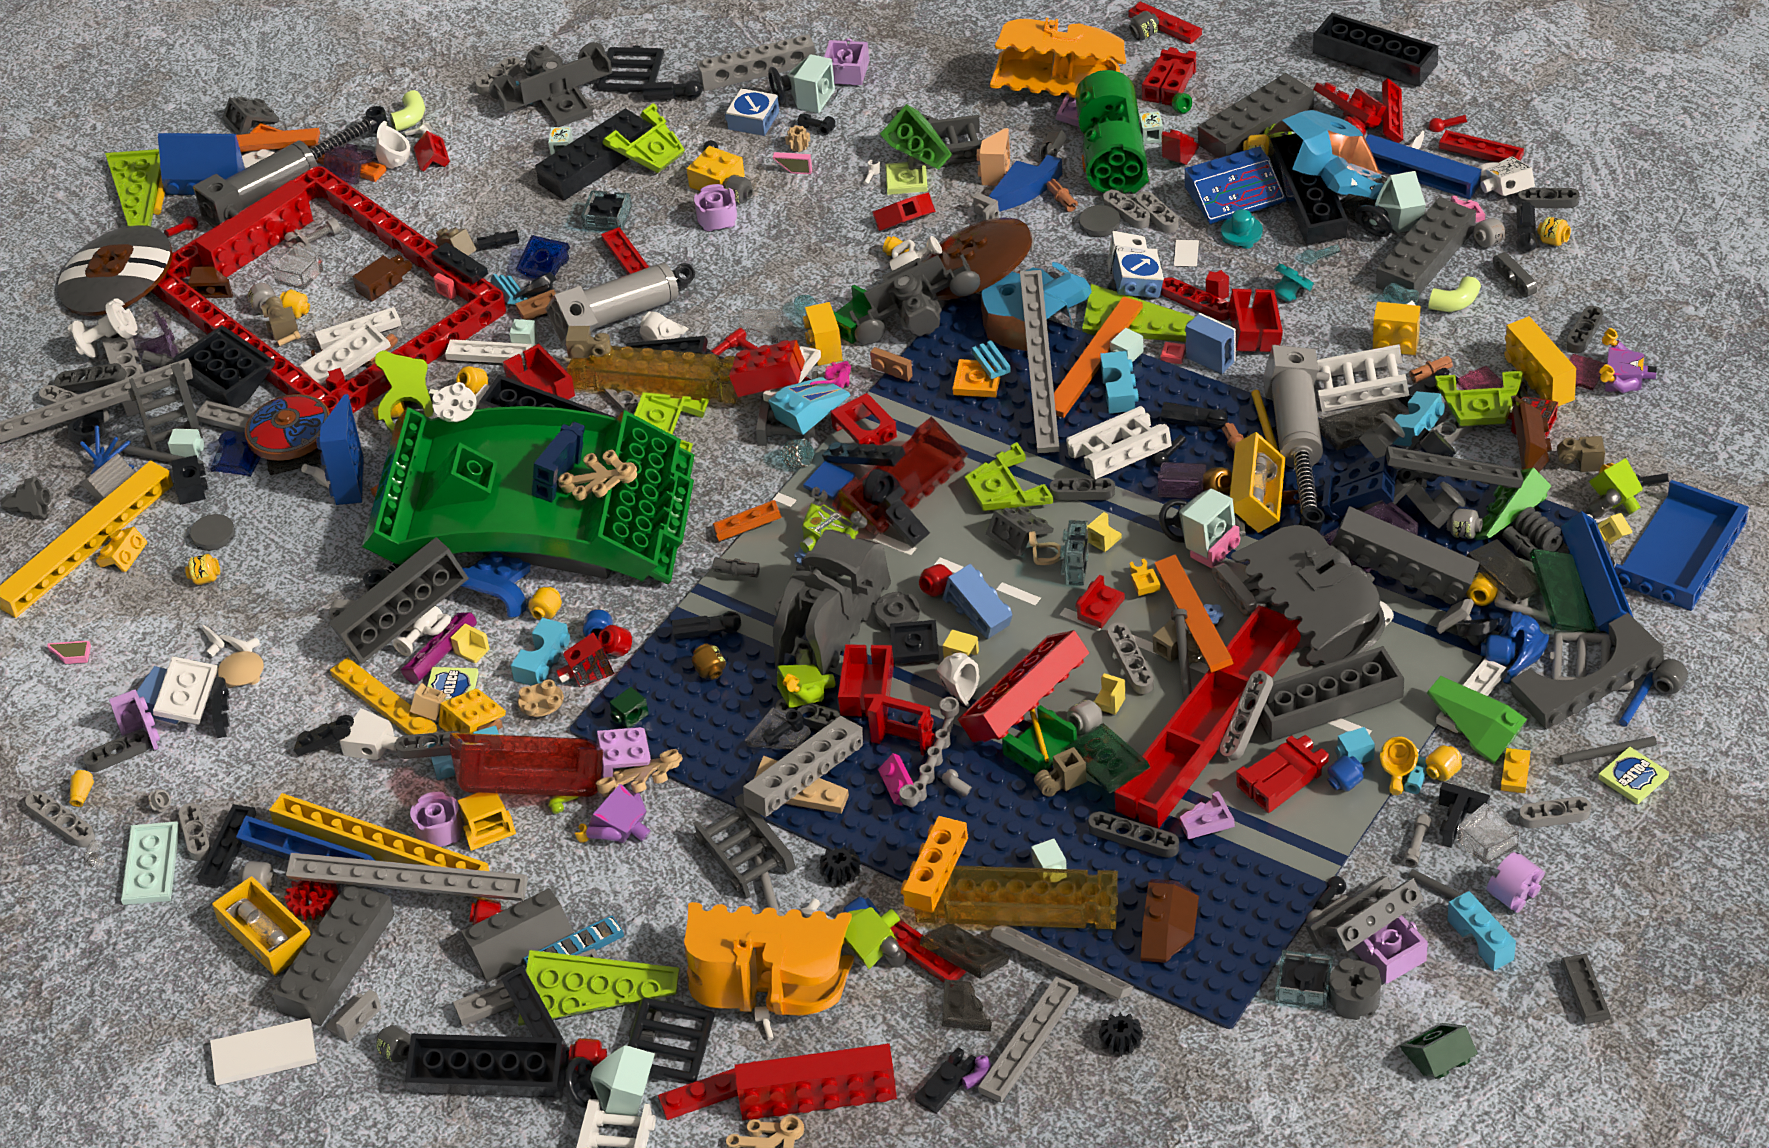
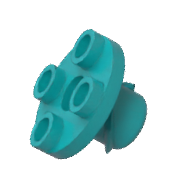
(1241, 229)
(1290, 283)

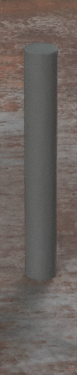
(1434, 885)

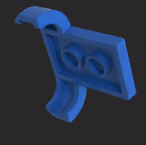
(496, 577)

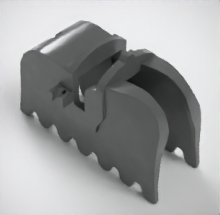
(1319, 588)
(825, 605)

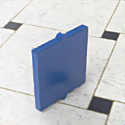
(829, 478)

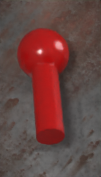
(1438, 124)
(188, 223)

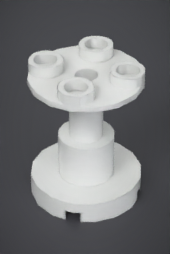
(116, 321)
(454, 403)

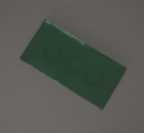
(1562, 591)
(1109, 758)

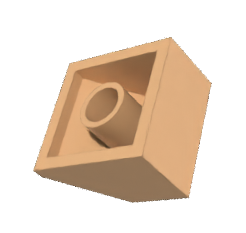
(994, 158)

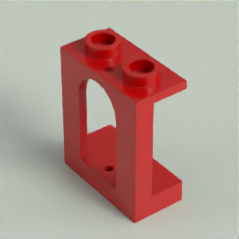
(857, 409)
(880, 724)

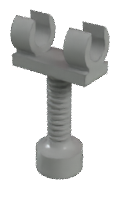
(332, 227)

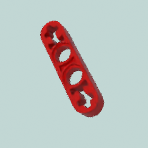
(1174, 289)

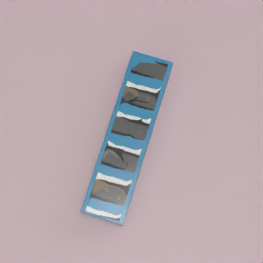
(591, 937)

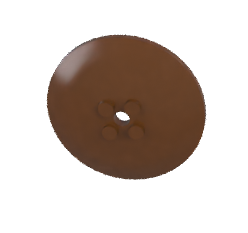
(989, 247)

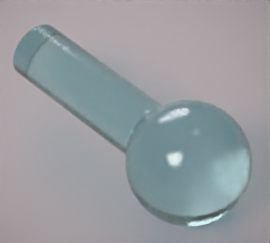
(1310, 257)

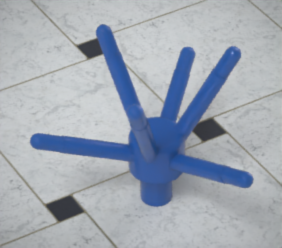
(101, 457)

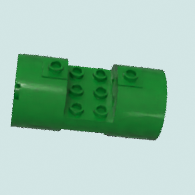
(1111, 132)

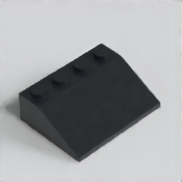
(226, 367)

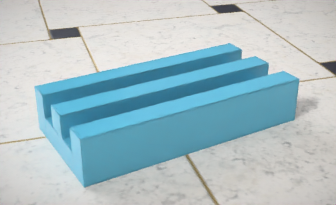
(508, 287)
(990, 347)

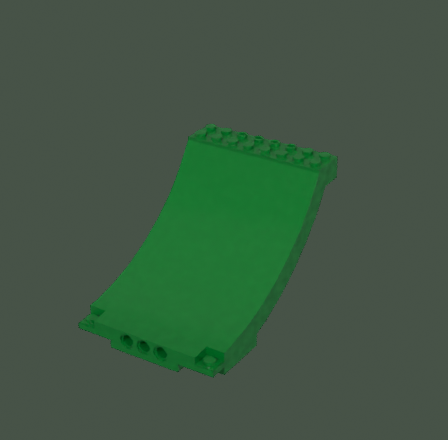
(475, 490)

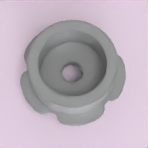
(159, 800)

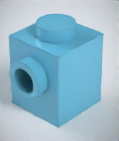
(1356, 744)

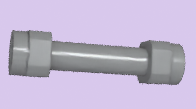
(1412, 854)

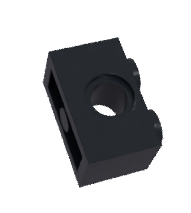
(188, 479)

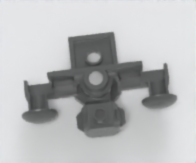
(554, 83)
(913, 296)

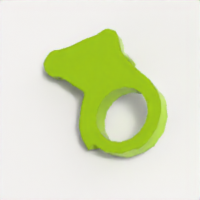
(407, 384)

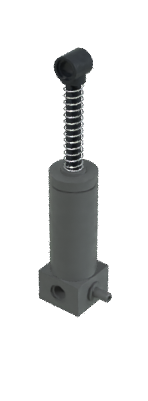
(225, 198)

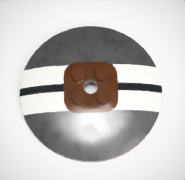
(115, 266)

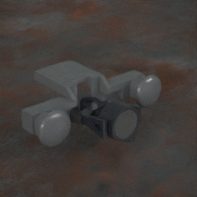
(1412, 482)

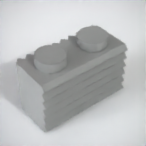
(108, 478)

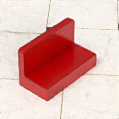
(429, 149)

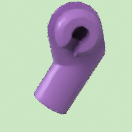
(981, 1070)

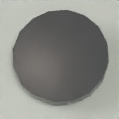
(1099, 220)
(212, 532)
(896, 608)

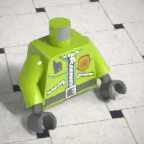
(823, 518)

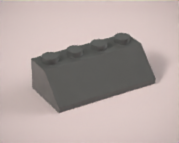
(505, 938)

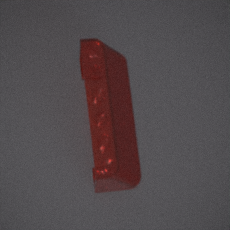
(928, 461)
(526, 764)

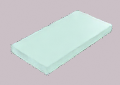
(150, 863)

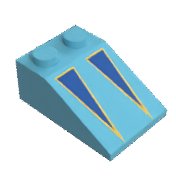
(805, 404)

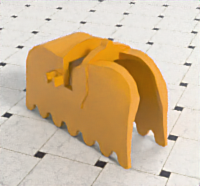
(1032, 50)
(793, 959)

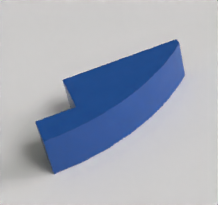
(1025, 182)

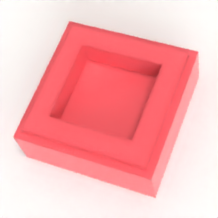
(445, 286)
(1173, 352)

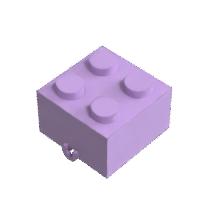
(848, 61)
(1394, 949)

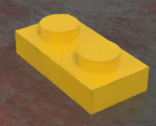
(1515, 770)

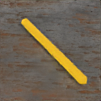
(1038, 734)

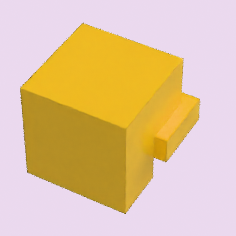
(485, 819)

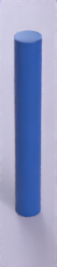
(1637, 700)

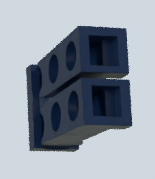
(557, 459)
(1357, 487)

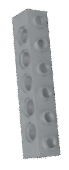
(753, 62)
(120, 351)
(803, 766)

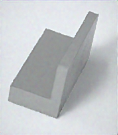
(354, 1015)

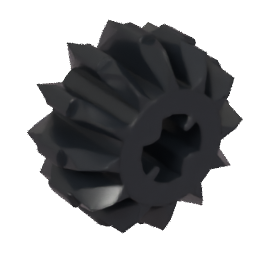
(840, 865)
(1120, 1034)

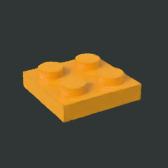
(973, 380)

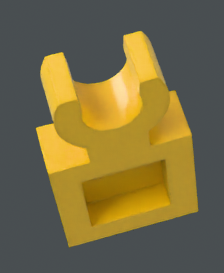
(1144, 580)

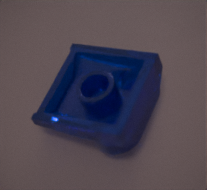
(542, 256)
(234, 455)

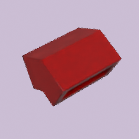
(1218, 284)
(335, 379)

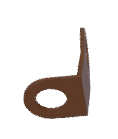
(1288, 497)

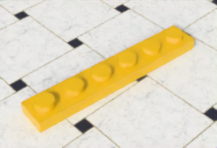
(381, 698)

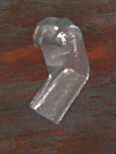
(91, 855)

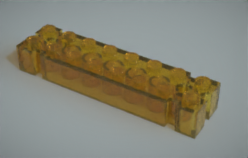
(657, 373)
(1027, 898)

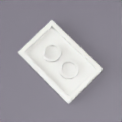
(185, 690)

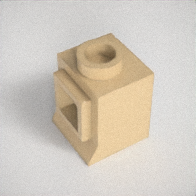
(427, 702)

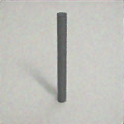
(1607, 750)

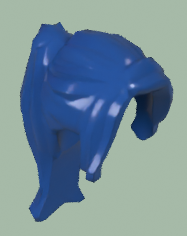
(1529, 642)

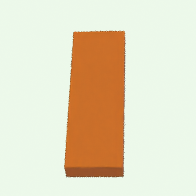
(747, 520)

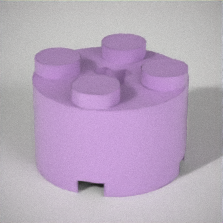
(715, 207)
(437, 819)
(1515, 881)

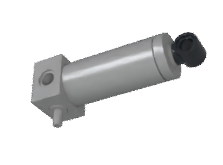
(617, 298)

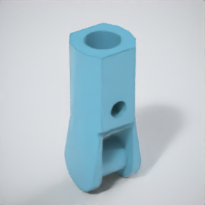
(1416, 777)

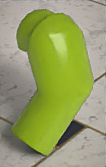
(556, 803)

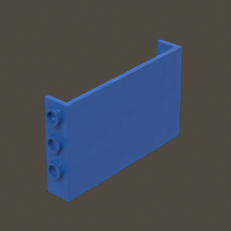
(1683, 545)

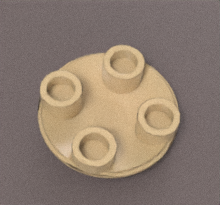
(241, 668)
(540, 699)

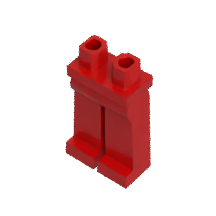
(1169, 76)
(1282, 772)

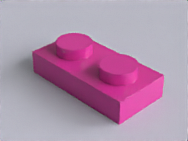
(894, 776)

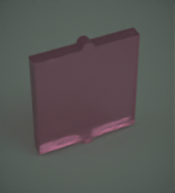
(1586, 371)
(1480, 379)

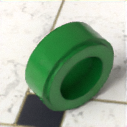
(1182, 102)

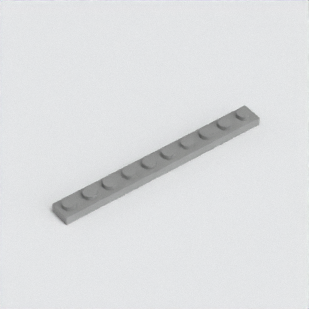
(1039, 361)
(83, 403)
(407, 876)

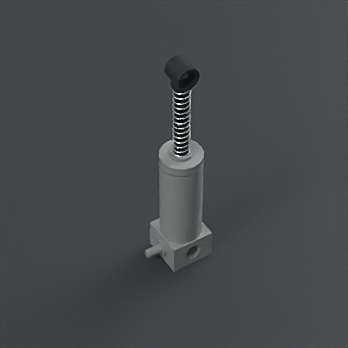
(1290, 384)

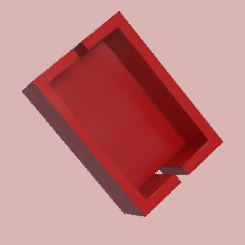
(1258, 325)
(767, 368)
(541, 372)
(862, 680)

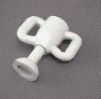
(932, 247)
(429, 624)

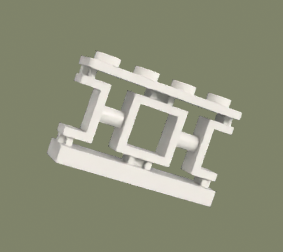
(1138, 442)

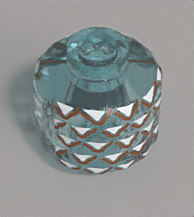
(797, 453)

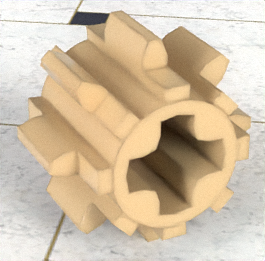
(797, 138)

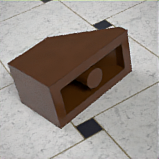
(210, 283)

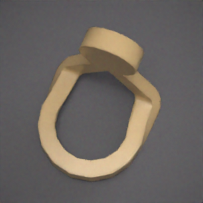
(1043, 561)

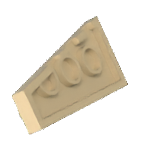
(819, 795)

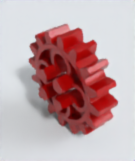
(302, 892)

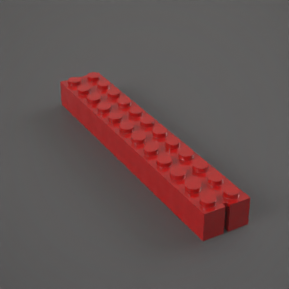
(1203, 718)

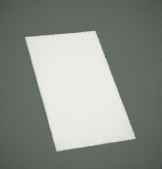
(1186, 253)

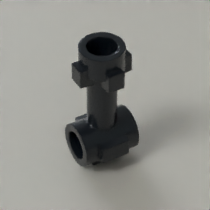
(824, 126)
(794, 723)

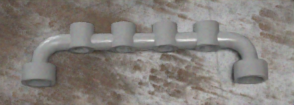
(912, 794)

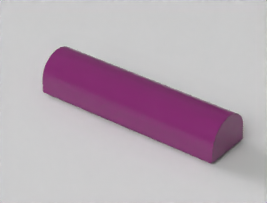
(435, 649)

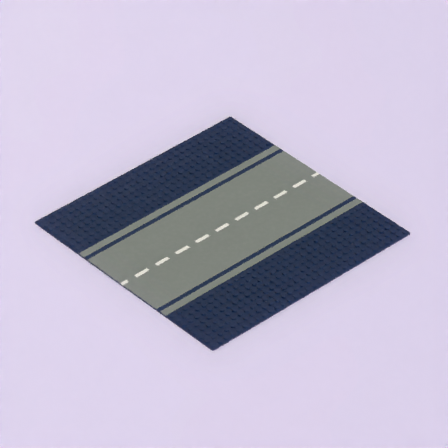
(1249, 878)

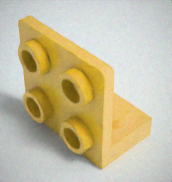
(468, 712)

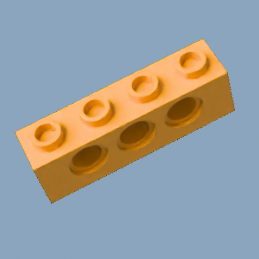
(934, 864)

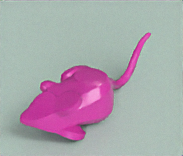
(836, 374)

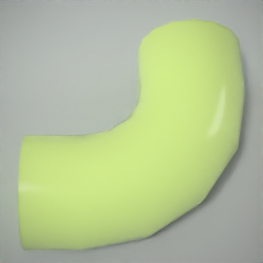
(411, 114)
(1455, 299)

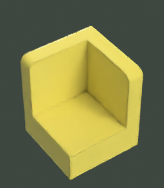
(1614, 528)
(1101, 534)
(470, 643)
(960, 643)
(1112, 694)

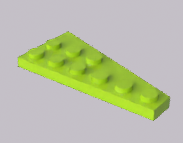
(136, 182)
(1152, 322)
(589, 984)

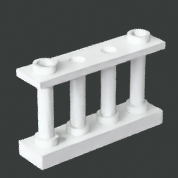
(1363, 392)
(595, 1117)

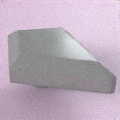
(1456, 613)

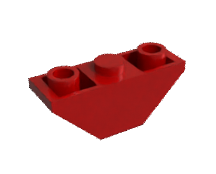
(1178, 146)
(903, 211)

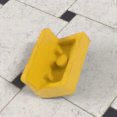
(122, 549)

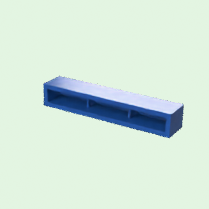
(1430, 168)
(1595, 570)
(283, 841)

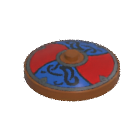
(286, 427)

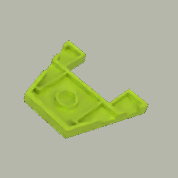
(655, 148)
(1480, 405)
(665, 411)
(997, 488)

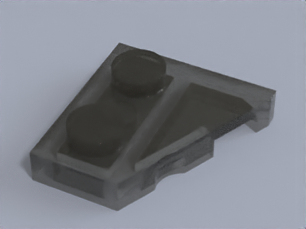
(962, 1007)

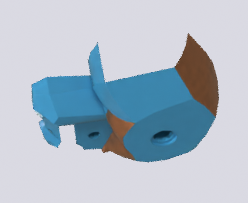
(1334, 152)
(1004, 305)

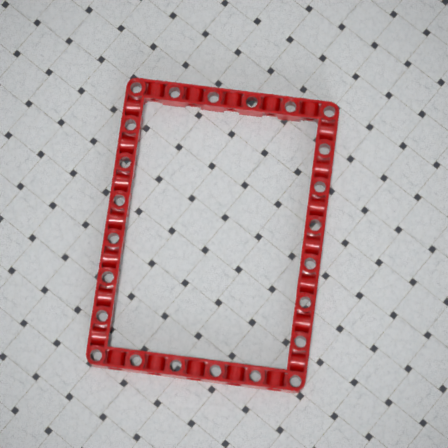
(484, 299)

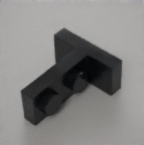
(901, 518)
(1460, 802)

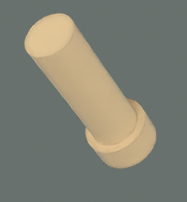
(295, 335)

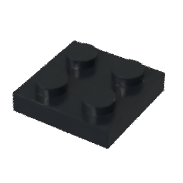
(914, 641)

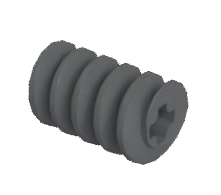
(1538, 529)

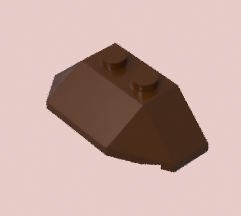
(1531, 435)
(1167, 920)

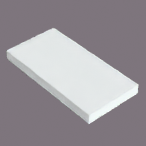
(348, 353)
(263, 1051)

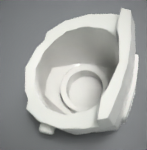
(391, 147)
(657, 327)
(959, 676)

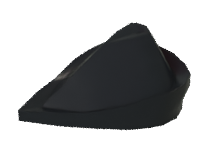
(537, 286)
(84, 428)
(878, 486)
(1477, 629)

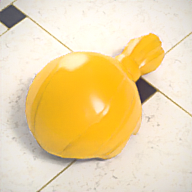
(1398, 758)

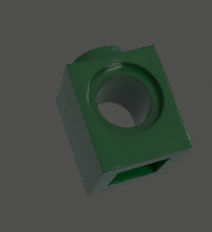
(628, 708)

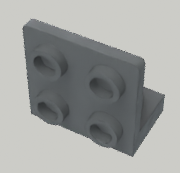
(241, 112)
(1012, 528)

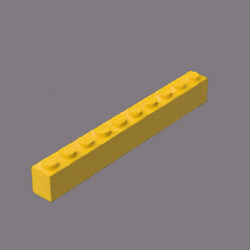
(83, 538)
(364, 836)

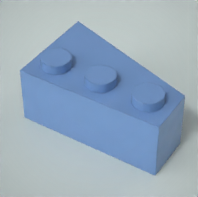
(977, 601)

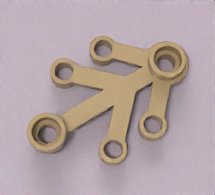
(624, 472)
(668, 760)
(780, 1129)

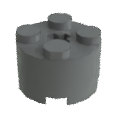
(1354, 988)

